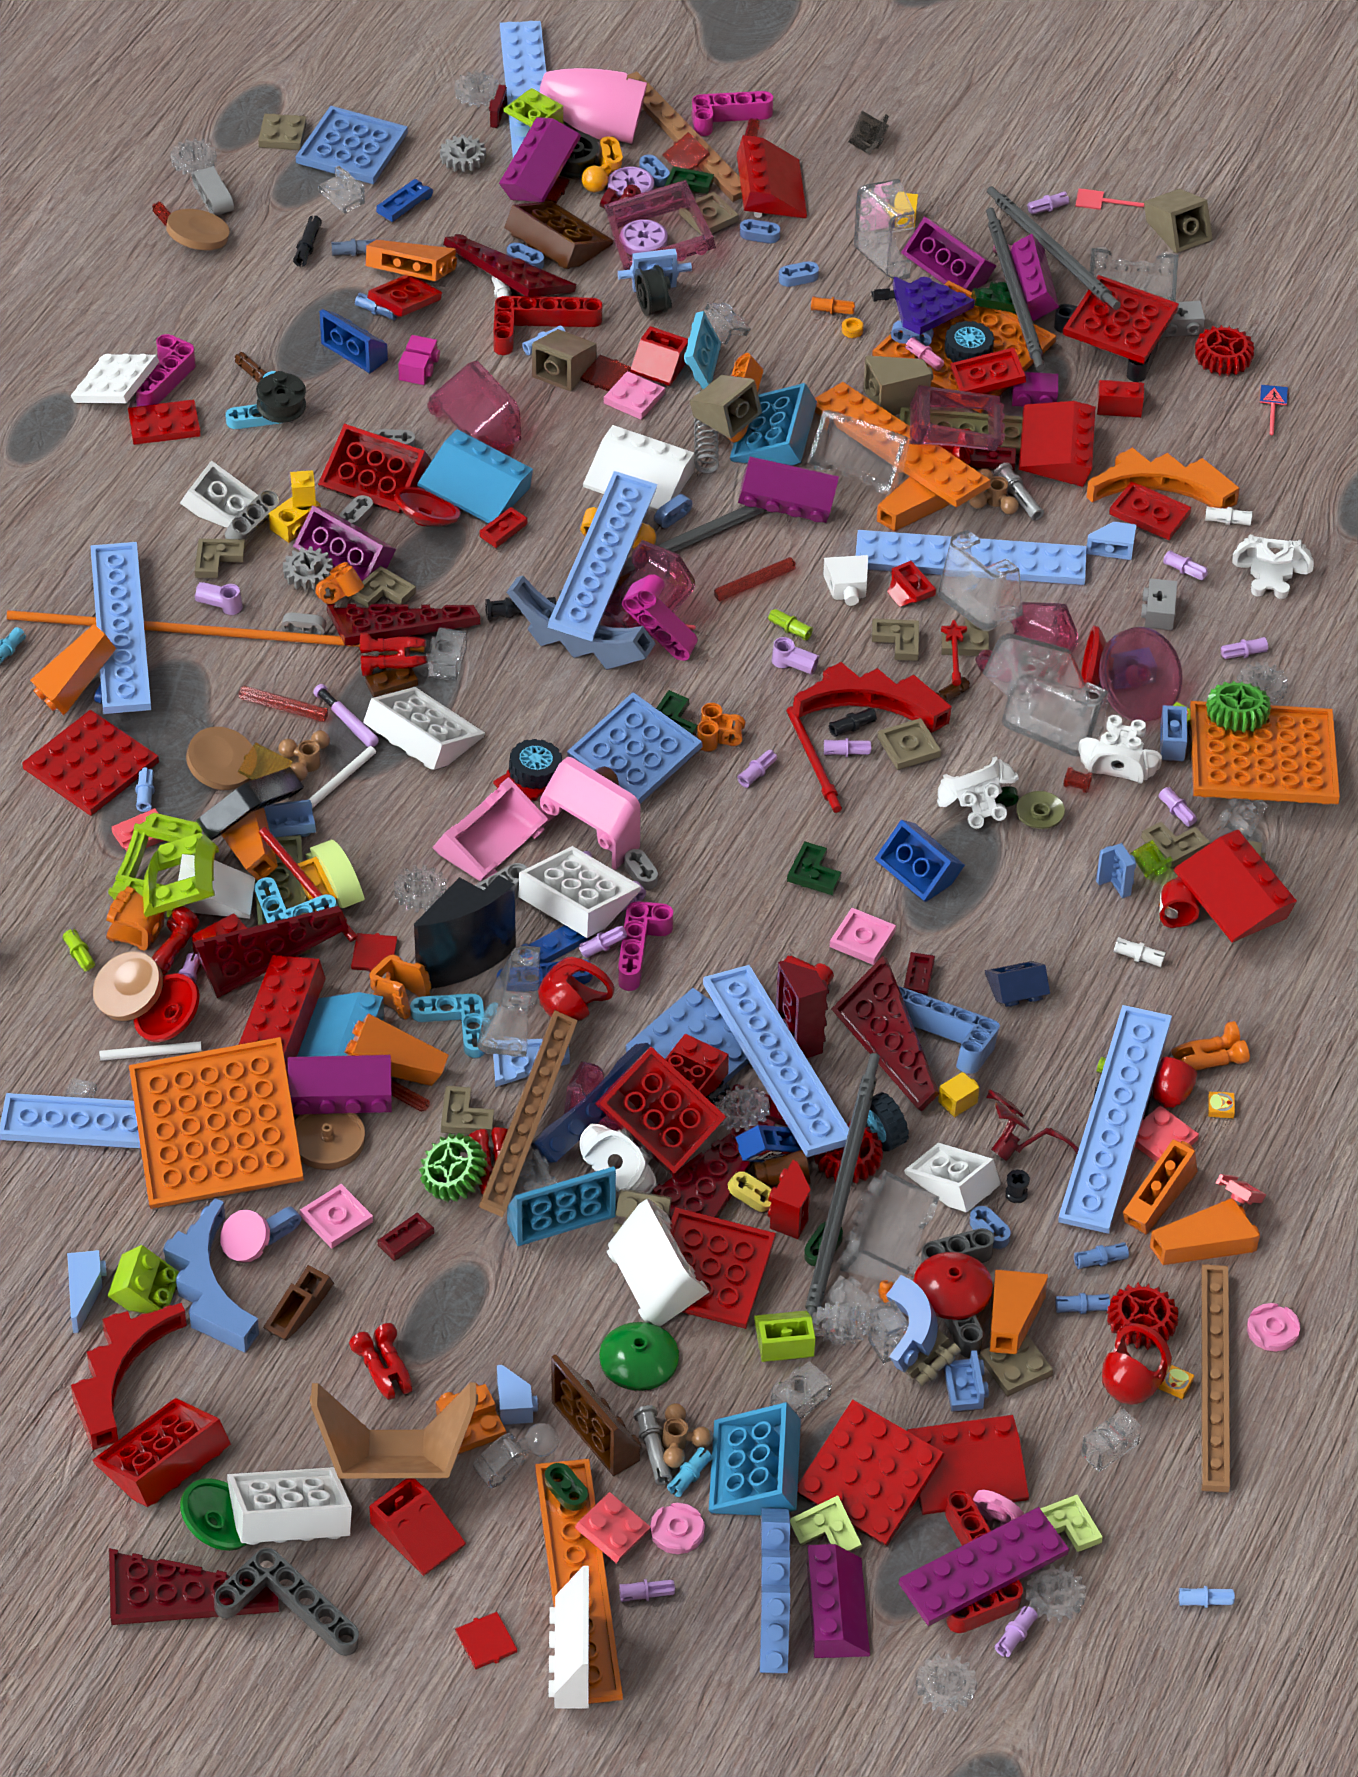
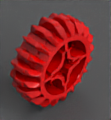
(1224, 350)
(830, 1161)
(1142, 1308)

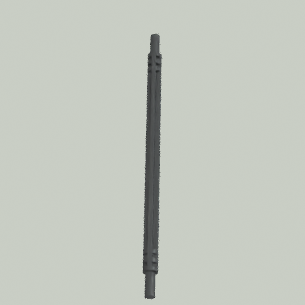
(1054, 248)
(1015, 289)
(702, 532)
(842, 1186)

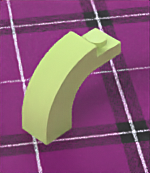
(338, 872)

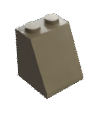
(1179, 219)
(562, 358)
(894, 380)
(727, 404)

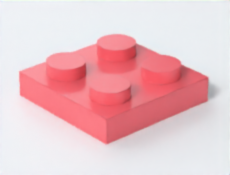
(1159, 1130)
(612, 1527)

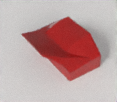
(909, 584)

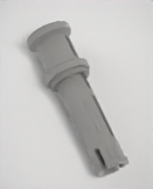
(1016, 487)
(651, 1434)

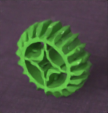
(1238, 706)
(460, 1172)

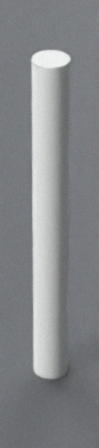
(342, 776)
(150, 1051)

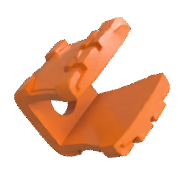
(129, 921)
(398, 977)

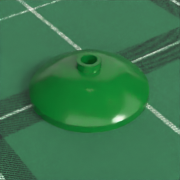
(637, 1366)
(209, 1514)

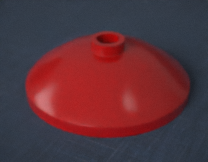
(425, 507)
(1094, 647)
(171, 1011)
(955, 1295)

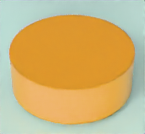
(852, 327)

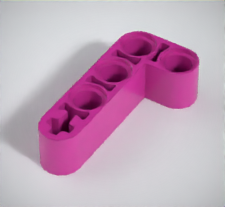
(729, 107)
(175, 363)
(658, 620)
(640, 921)

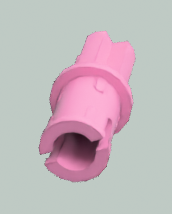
(925, 353)

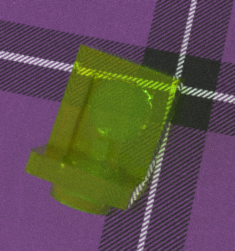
(1150, 859)

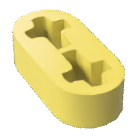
(751, 1191)

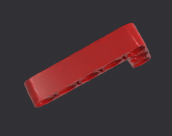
(541, 311)
(999, 1603)

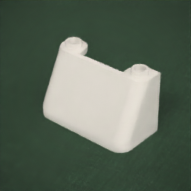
(654, 1265)

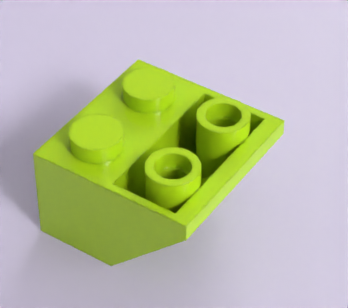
(533, 105)
(143, 1281)
(785, 1335)

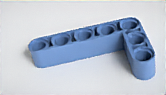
(972, 1030)

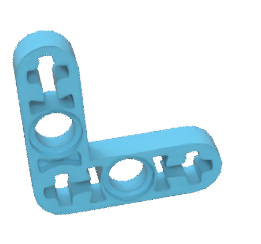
(243, 411)
(283, 913)
(460, 1012)

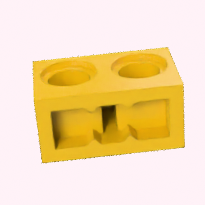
(288, 521)

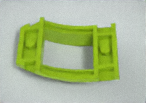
(157, 827)
(186, 890)

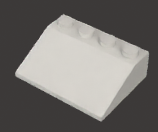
(644, 459)
(421, 727)
(577, 890)
(289, 1505)
(571, 1643)

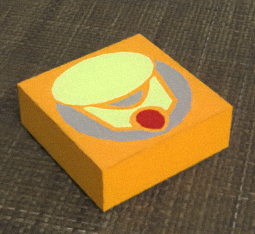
(1221, 1104)
(1177, 1382)

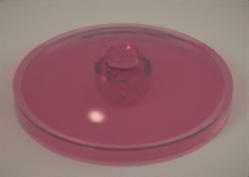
(1140, 673)

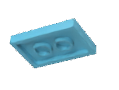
(702, 350)

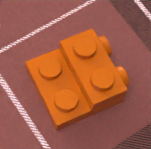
(485, 1422)

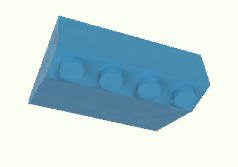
(781, 428)
(476, 477)
(334, 1021)
(563, 1206)
(755, 1461)

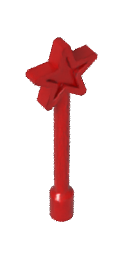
(955, 633)

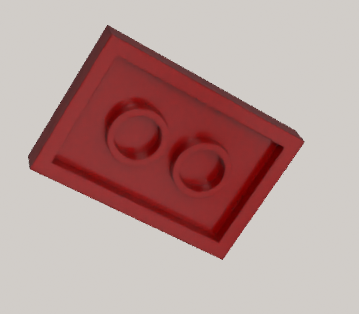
(404, 295)
(988, 372)
(163, 422)
(1150, 510)

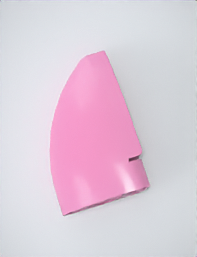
(597, 101)

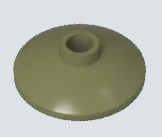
(1040, 809)

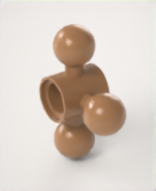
(995, 495)
(307, 752)
(676, 1434)

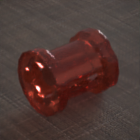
(1078, 779)

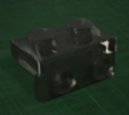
(868, 132)

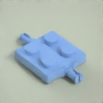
(664, 258)

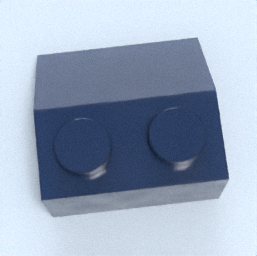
(1018, 982)

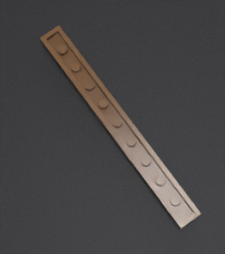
(677, 127)
(528, 1114)
(1215, 1379)

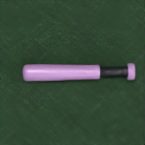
(347, 717)

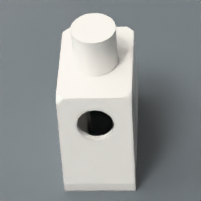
(846, 577)

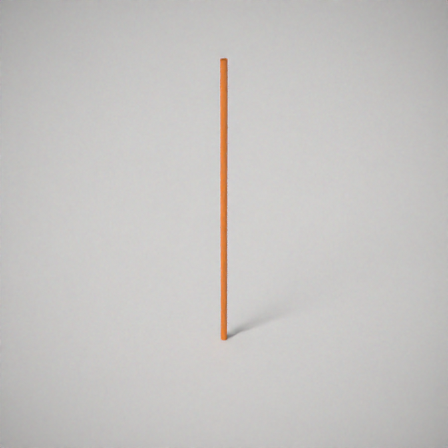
(189, 629)

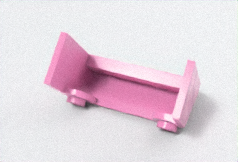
(596, 802)

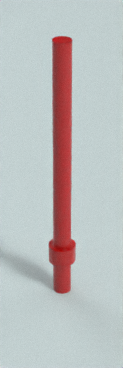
(828, 790)
(298, 873)

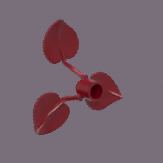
(1008, 1142)

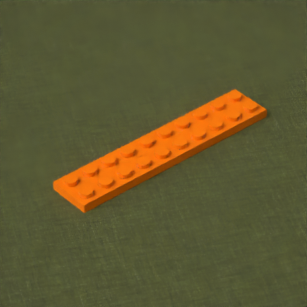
(925, 462)
(566, 1554)

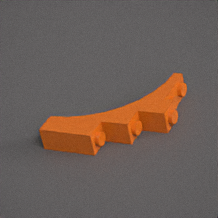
(1165, 473)

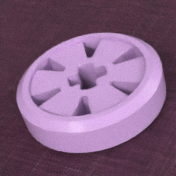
(626, 176)
(643, 236)

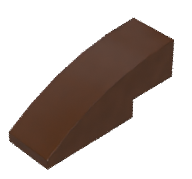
(299, 1303)

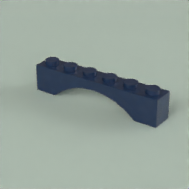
(567, 1130)

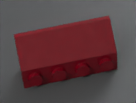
(802, 1006)

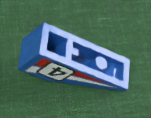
(766, 1143)

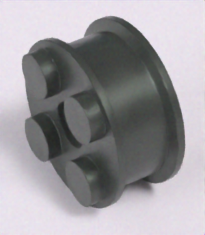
(582, 157)
(652, 290)
(281, 397)

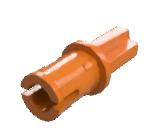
(832, 305)

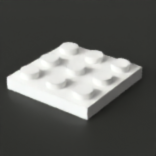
(115, 378)

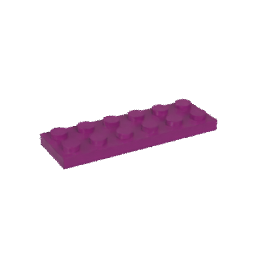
(983, 1566)

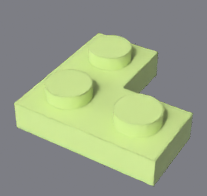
(826, 1519)
(1074, 1519)

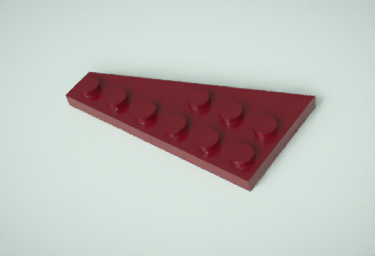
(511, 271)
(398, 620)
(246, 953)
(882, 1024)
(704, 1180)
(170, 1590)

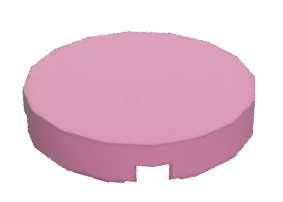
(244, 1236)
(1273, 1327)
(996, 1506)
(677, 1528)

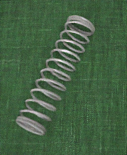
(707, 470)

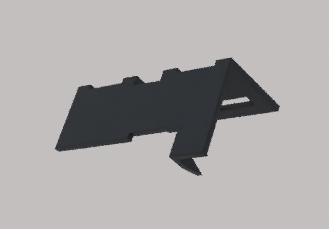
(882, 294)

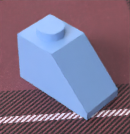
(1112, 541)
(515, 1398)

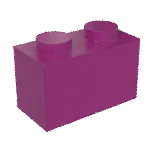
(1036, 390)

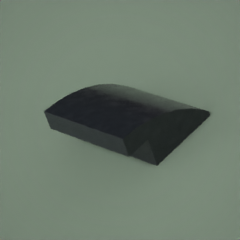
(466, 931)

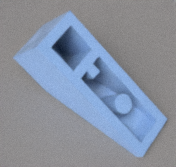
(84, 1284)

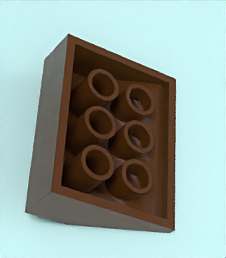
(556, 233)
(592, 1418)

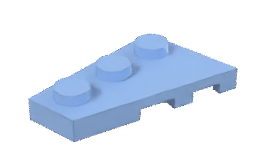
(512, 1068)

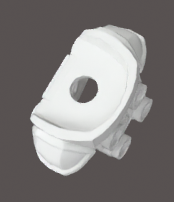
(1269, 568)
(1123, 746)
(978, 791)
(600, 1142)

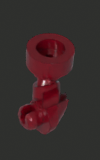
(612, 195)

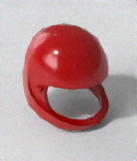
(565, 994)
(1128, 1378)

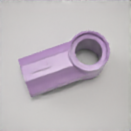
(226, 597)
(787, 655)

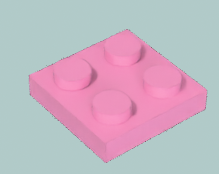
(634, 395)
(862, 936)
(336, 1216)

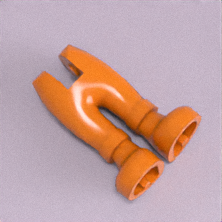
(1214, 1051)

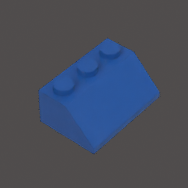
(352, 341)
(918, 860)

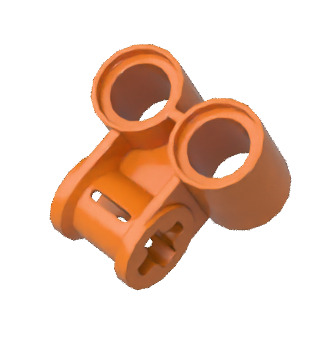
(341, 582)
(719, 727)

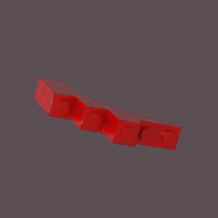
(875, 690)
(126, 1341)

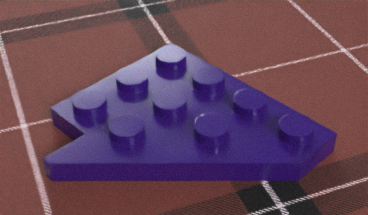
(927, 303)

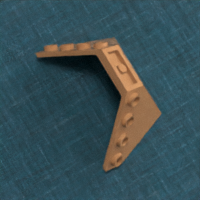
(392, 1453)

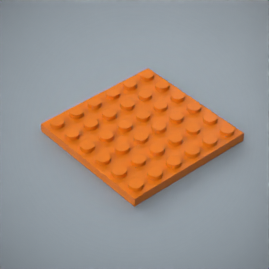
(1005, 331)
(1281, 761)
(215, 1123)

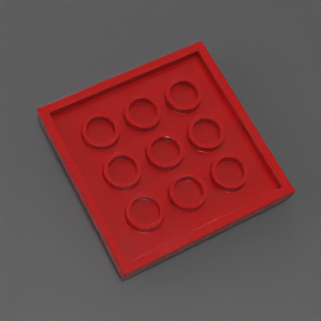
(1127, 331)
(90, 762)
(728, 1261)
(872, 1470)

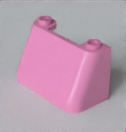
(491, 831)

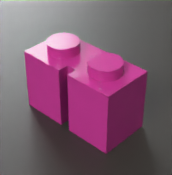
(418, 360)

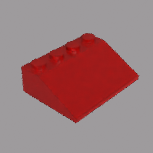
(770, 179)
(1058, 440)
(372, 466)
(1236, 886)
(660, 1110)
(163, 1451)
(977, 1457)

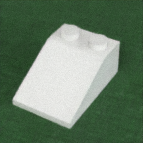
(217, 496)
(231, 888)
(955, 1176)

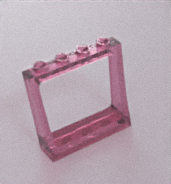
(654, 204)
(927, 433)

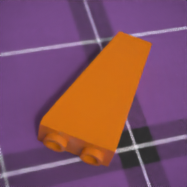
(411, 259)
(908, 504)
(73, 670)
(250, 846)
(410, 1057)
(1161, 1186)
(1206, 1235)
(1014, 1308)

